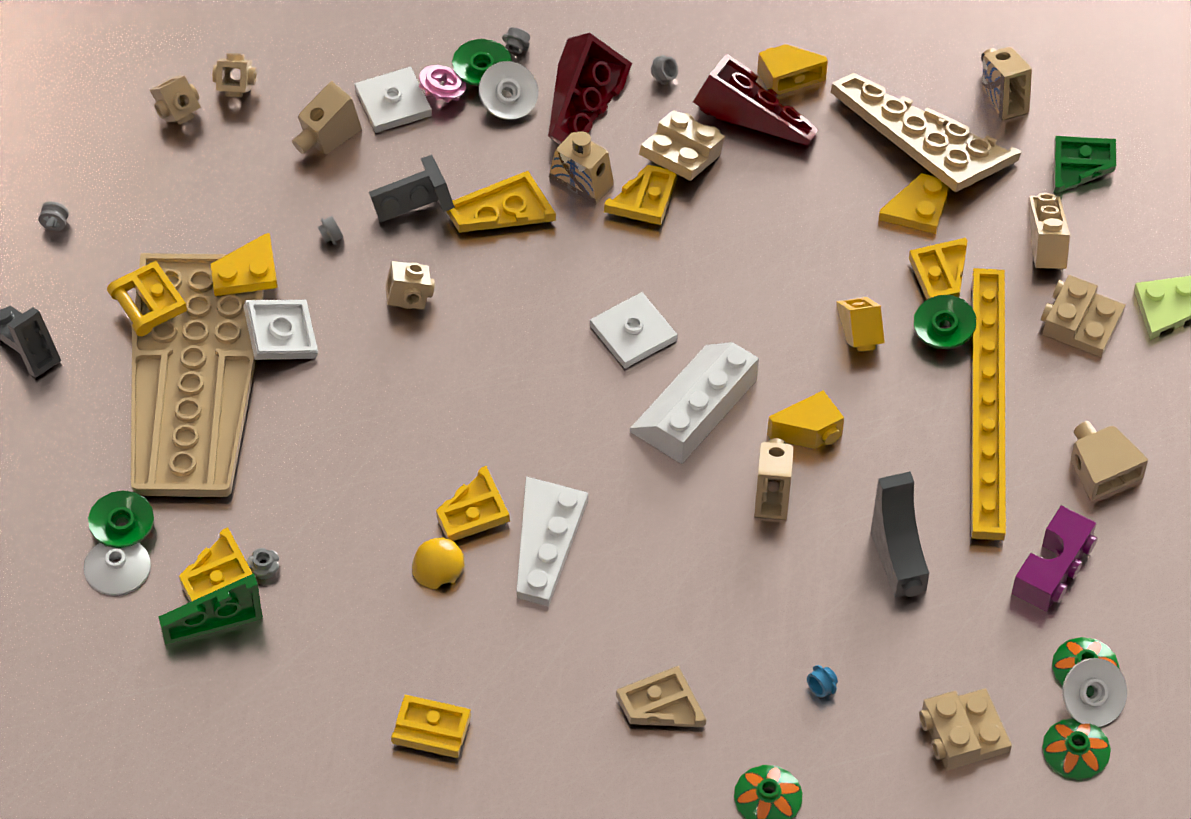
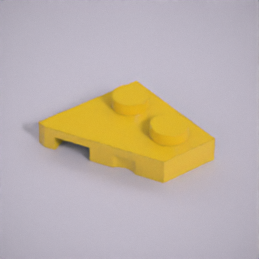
(645, 196)
(940, 267)
(245, 268)

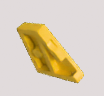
(918, 204)
(473, 508)
(215, 568)

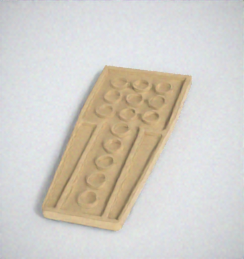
(190, 386)

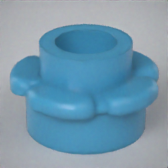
(822, 681)

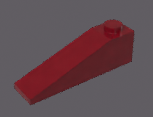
(585, 84)
(737, 98)

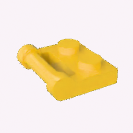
(155, 291)

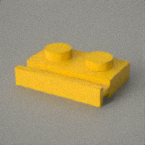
(431, 726)

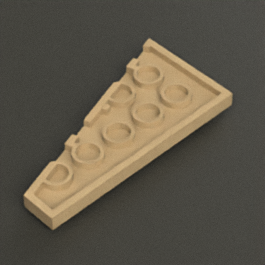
(927, 136)

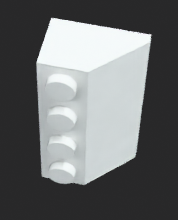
(697, 399)

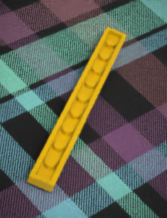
(988, 406)

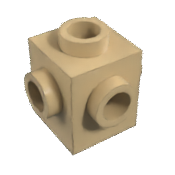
(226, 82)
(176, 100)
(408, 285)

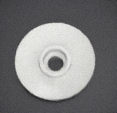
(517, 81)
(118, 577)
(1108, 696)

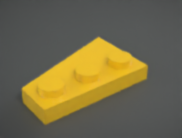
(502, 205)

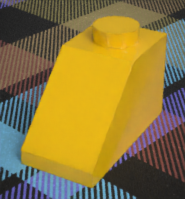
(790, 68)
(861, 323)
(808, 422)

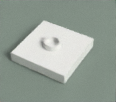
(393, 99)
(280, 329)
(633, 330)

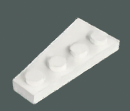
(547, 534)

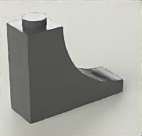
(897, 535)

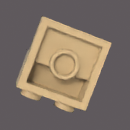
(683, 145)
(1081, 316)
(964, 728)

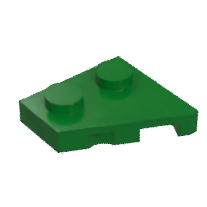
(1081, 160)

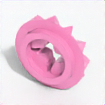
(433, 75)

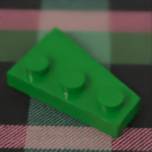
(216, 611)

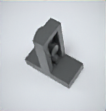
(412, 192)
(30, 338)

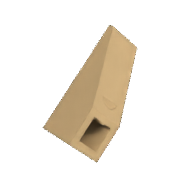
(1048, 231)

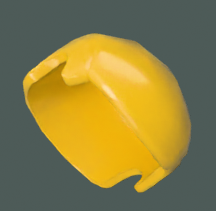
(437, 562)

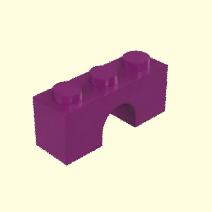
(1044, 580)

